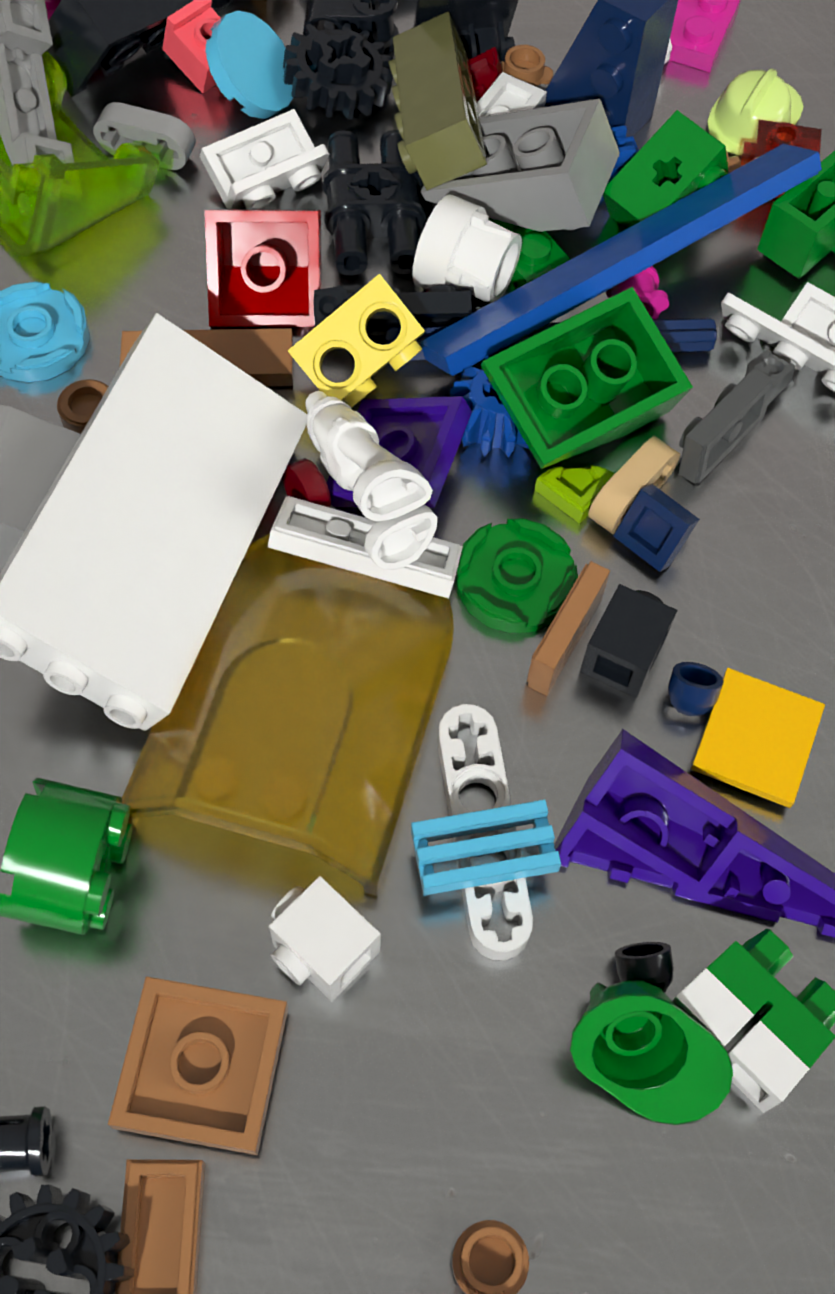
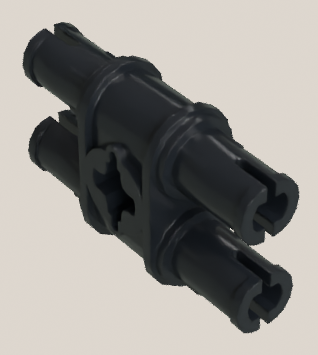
(371, 203)

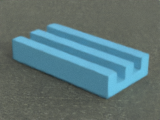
(478, 822)

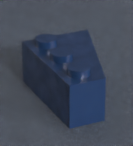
(617, 60)

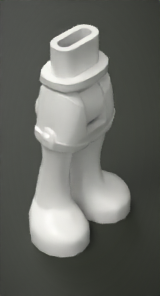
(381, 483)

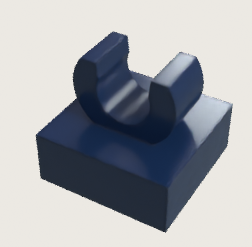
(656, 527)

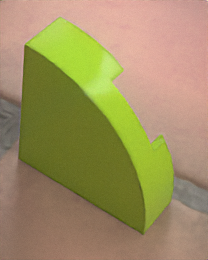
(573, 488)

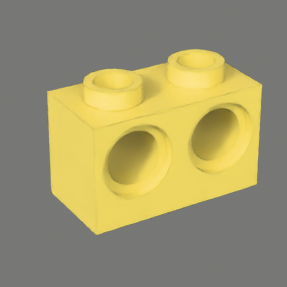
(348, 331)

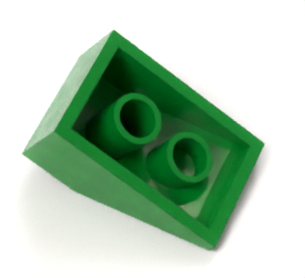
(588, 379)

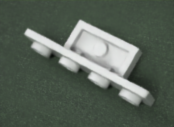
(801, 337)

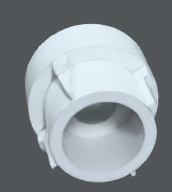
(466, 251)

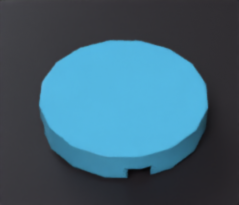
(248, 64)
(40, 332)

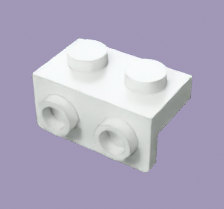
(263, 162)

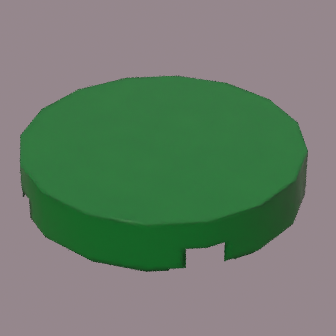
(515, 575)

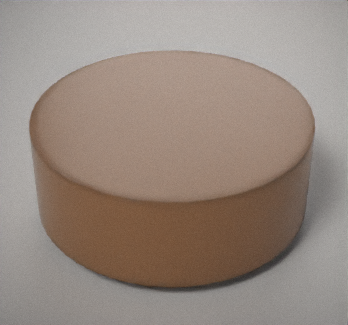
(79, 402)

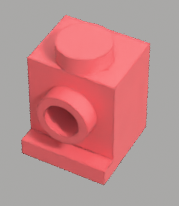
(186, 41)

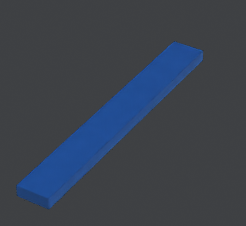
(618, 258)

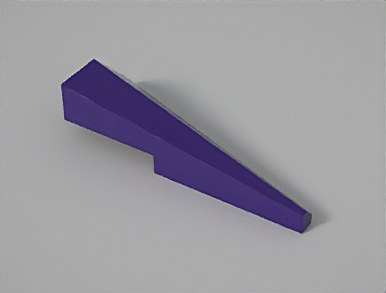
(671, 830)

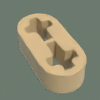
(648, 466)

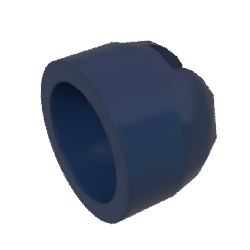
(694, 688)

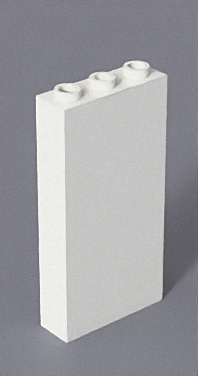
(146, 527)

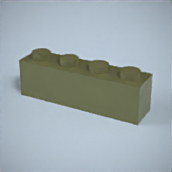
(436, 103)

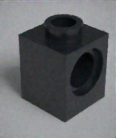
(628, 639)

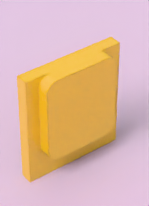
(758, 738)

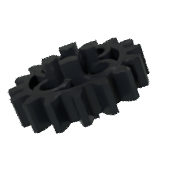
(88, 1255)

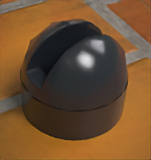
(647, 963)

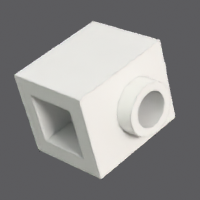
(321, 938)

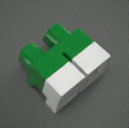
(789, 1030)

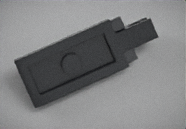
(433, 307)

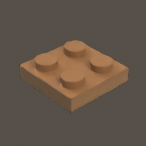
(199, 1065)

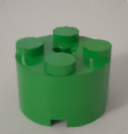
(63, 856)

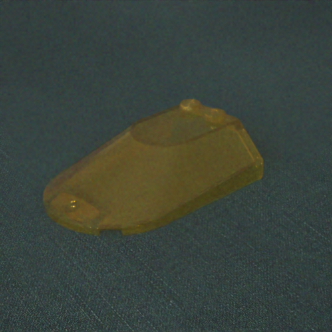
(302, 712)

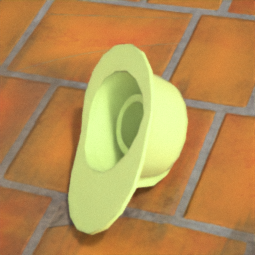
(747, 100)

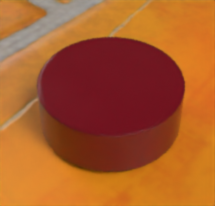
(306, 482)

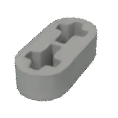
(159, 133)

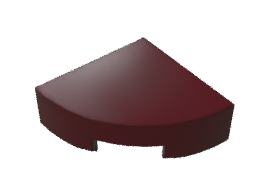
(484, 71)

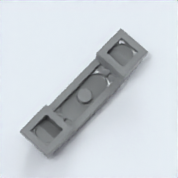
(24, 96)

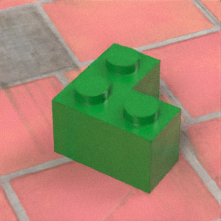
(802, 223)

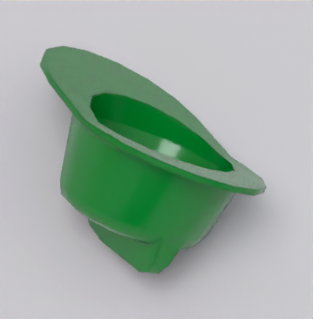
(650, 1053)

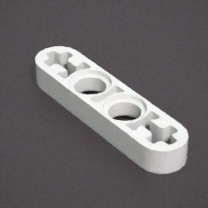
(452, 755)

